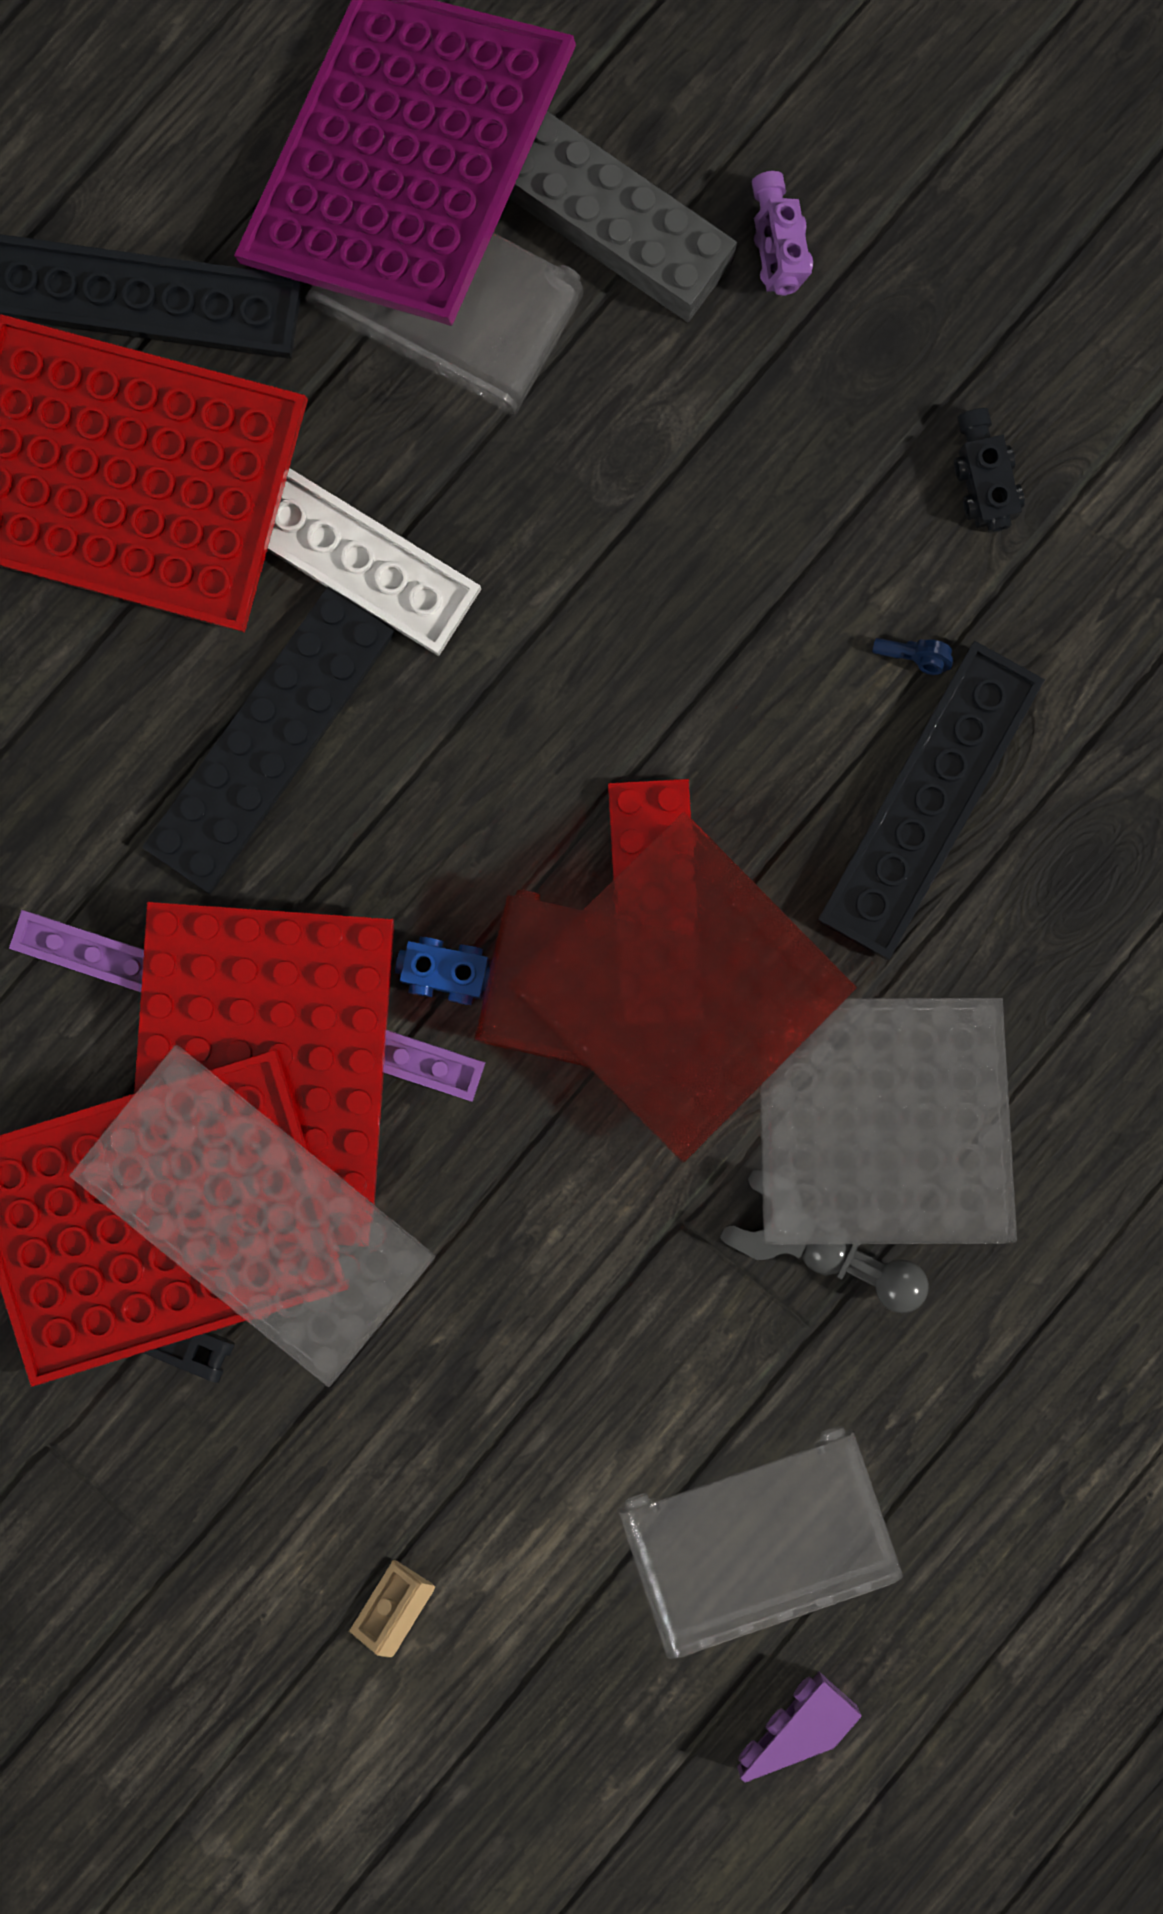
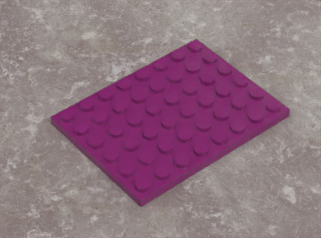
(406, 153)

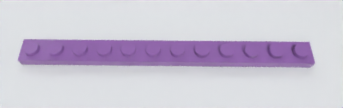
(123, 965)

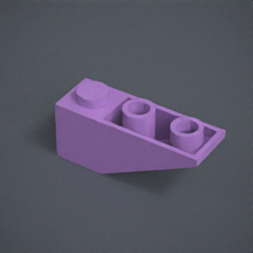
(807, 1728)

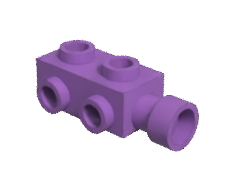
(787, 247)

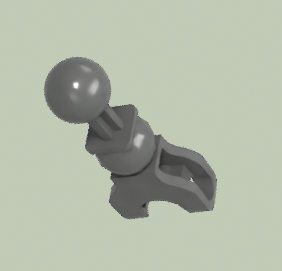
(898, 1285)

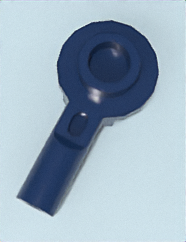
(930, 655)

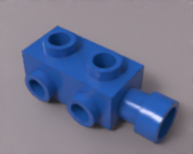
(443, 970)

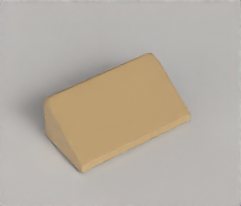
(392, 1609)

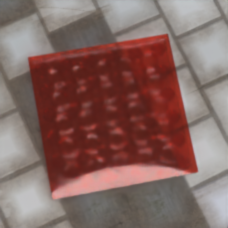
(682, 987)

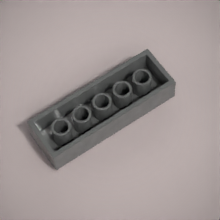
(621, 219)

